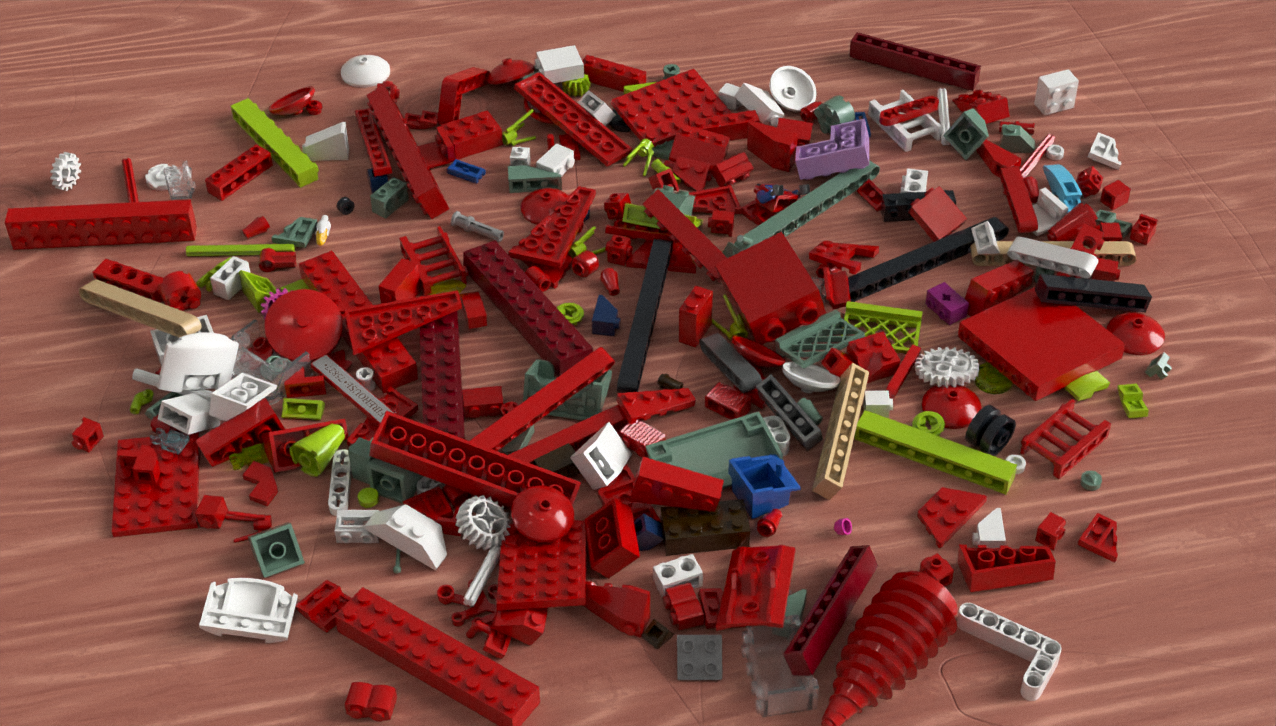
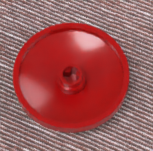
(303, 323)

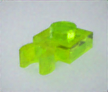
(250, 454)

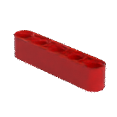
(1018, 199)

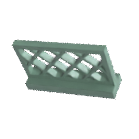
(802, 337)

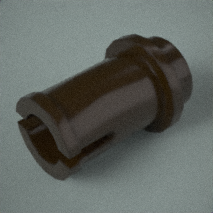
(668, 382)

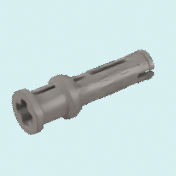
(469, 224)

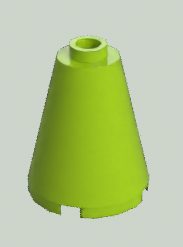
(317, 449)

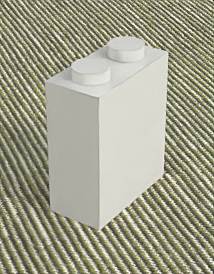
(560, 64)
(187, 414)

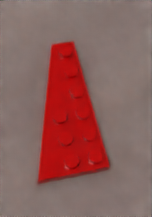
(382, 322)

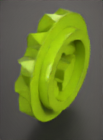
(572, 309)
(934, 419)

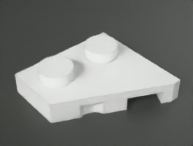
(1104, 151)

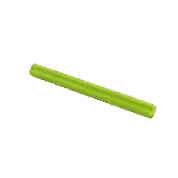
(235, 250)

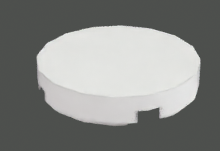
(155, 177)

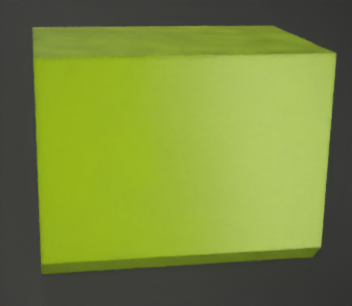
(256, 288)

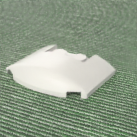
(198, 362)
(249, 609)

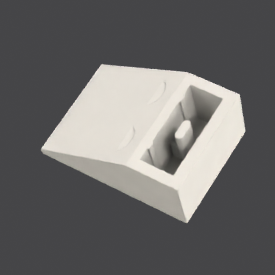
(602, 457)

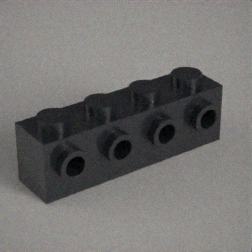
(901, 204)

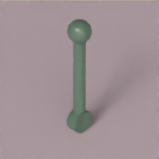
(397, 569)

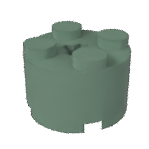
(834, 112)

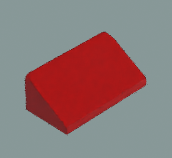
(871, 194)

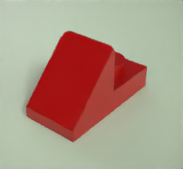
(302, 386)

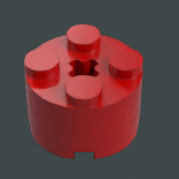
(179, 291)

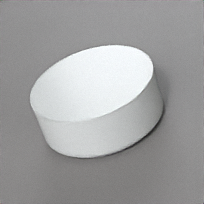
(1055, 152)
(1019, 460)

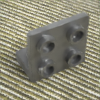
(699, 657)

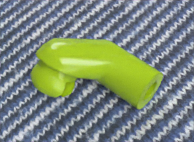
(141, 399)

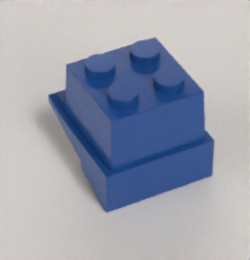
(761, 483)

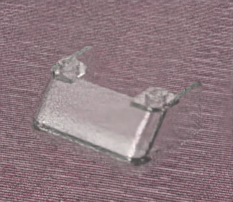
(276, 372)

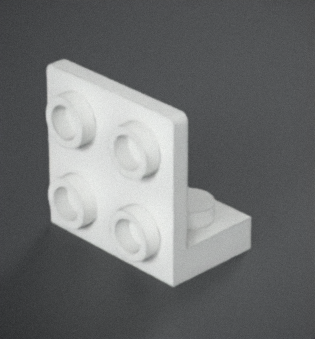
(1048, 211)

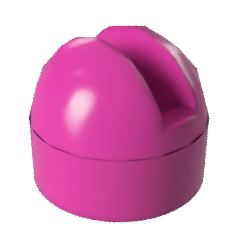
(843, 526)

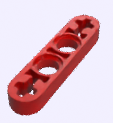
(891, 116)
(903, 371)

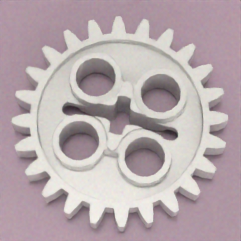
(946, 367)

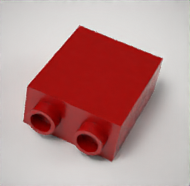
(770, 289)

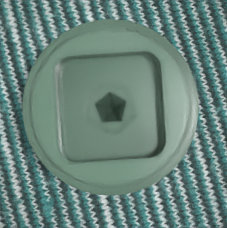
(1091, 480)

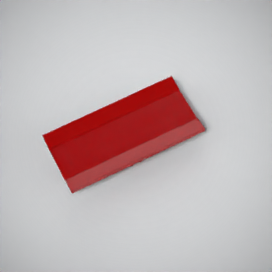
(757, 587)

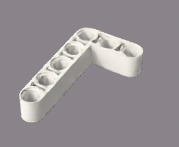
(1017, 639)

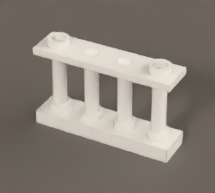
(899, 131)

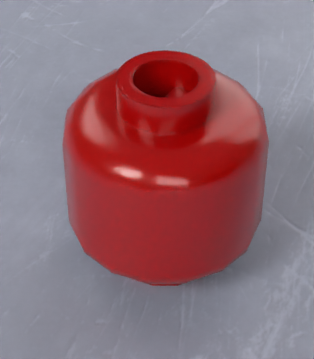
(585, 263)

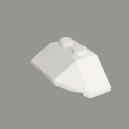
(410, 533)

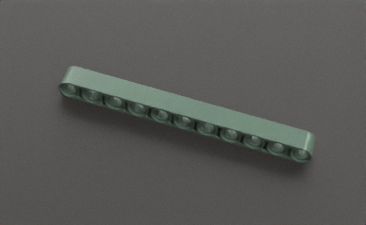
(813, 204)

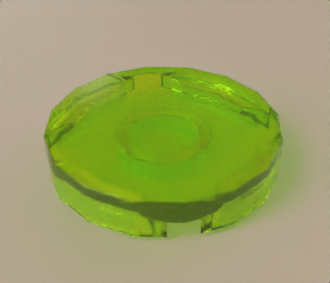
(991, 380)

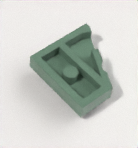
(297, 233)

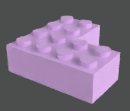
(844, 151)

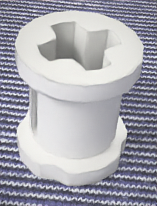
(365, 377)

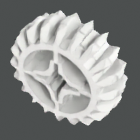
(488, 517)

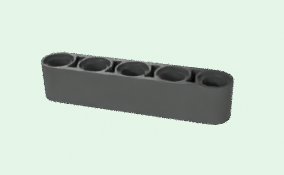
(730, 362)

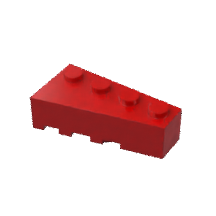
(997, 286)
(239, 433)
(675, 486)
(1004, 566)

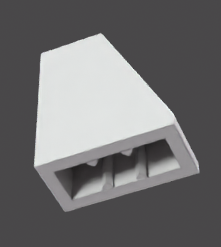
(760, 101)
(328, 144)

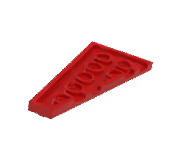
(555, 233)

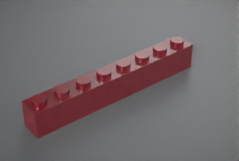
(915, 61)
(830, 611)

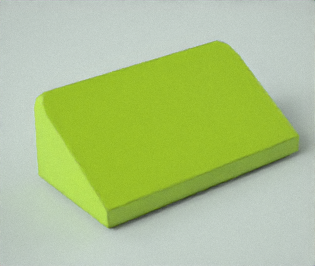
(302, 409)

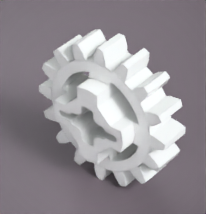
(65, 171)

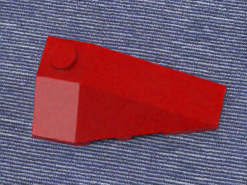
(621, 607)

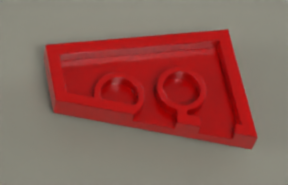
(716, 199)

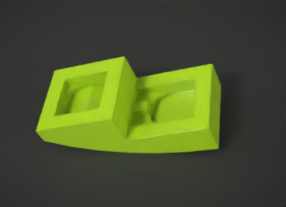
(1086, 385)
(1131, 400)

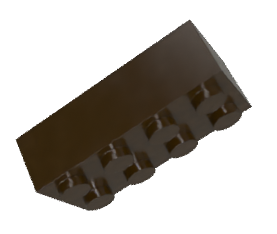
(705, 531)

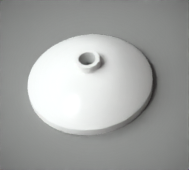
(365, 71)
(792, 88)
(810, 378)

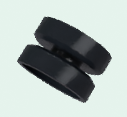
(990, 430)

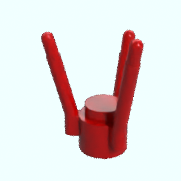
(260, 522)

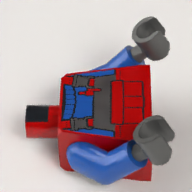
(777, 198)

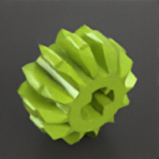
(577, 86)

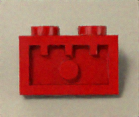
(438, 152)

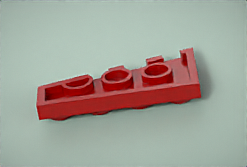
(396, 402)

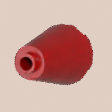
(1070, 225)

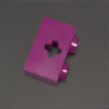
(946, 303)

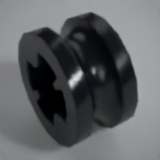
(345, 205)

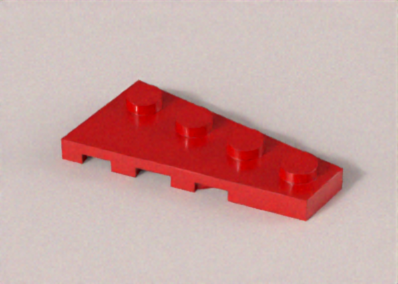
(648, 403)

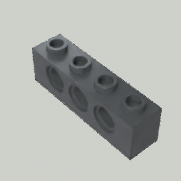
(790, 412)

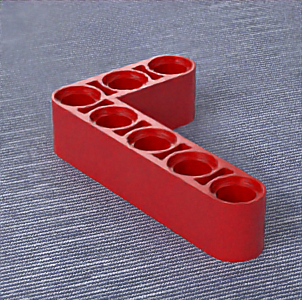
(453, 88)

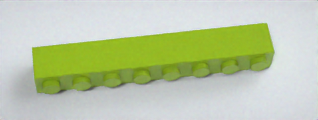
(270, 137)
(935, 452)

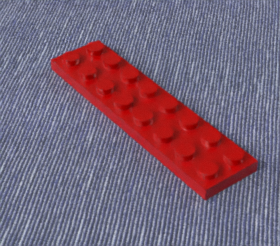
(573, 119)

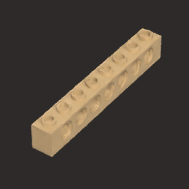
(840, 432)

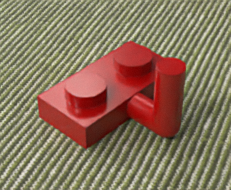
(566, 141)
(496, 641)

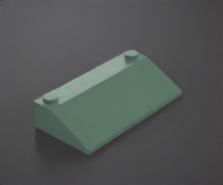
(712, 447)

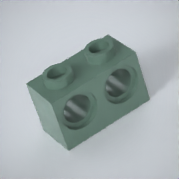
(389, 197)

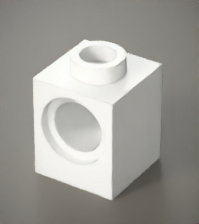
(520, 156)

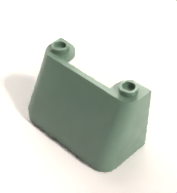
(581, 405)

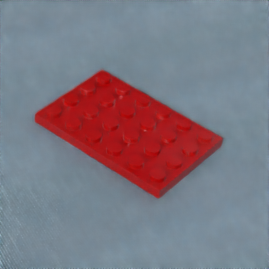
(662, 106)
(159, 506)
(542, 572)

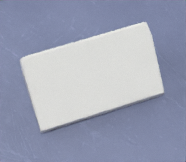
(985, 239)

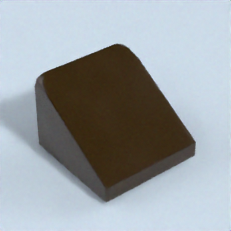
(657, 634)

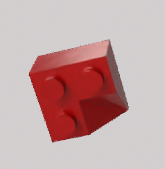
(874, 355)

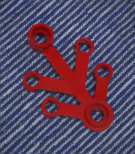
(481, 605)

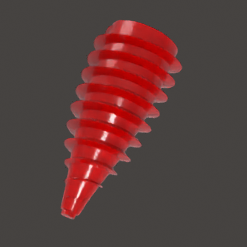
(890, 643)

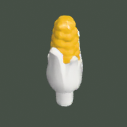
(322, 230)

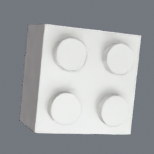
(1056, 92)

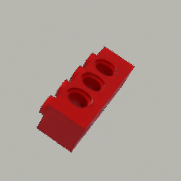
(1087, 237)
(129, 279)

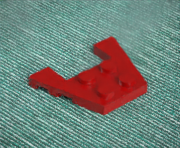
(841, 253)

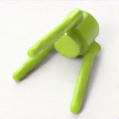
(509, 135)
(643, 149)
(579, 245)
(736, 328)

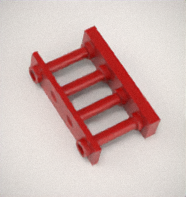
(408, 251)
(1073, 454)

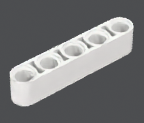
(1053, 257)

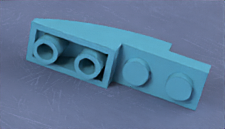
(1063, 185)

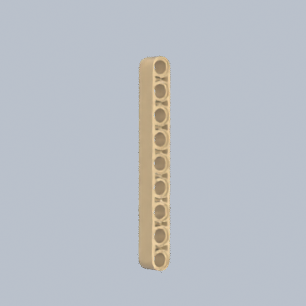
(1112, 250)
(140, 309)

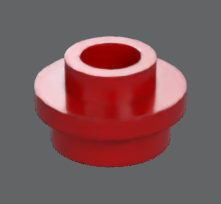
(314, 107)

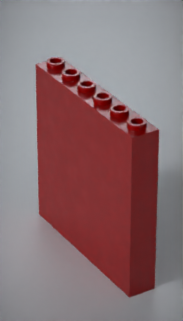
(1040, 343)

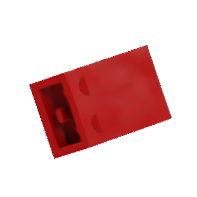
(988, 105)

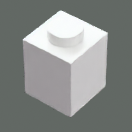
(727, 96)
(878, 402)

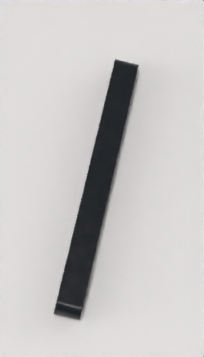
(918, 261)
(645, 316)

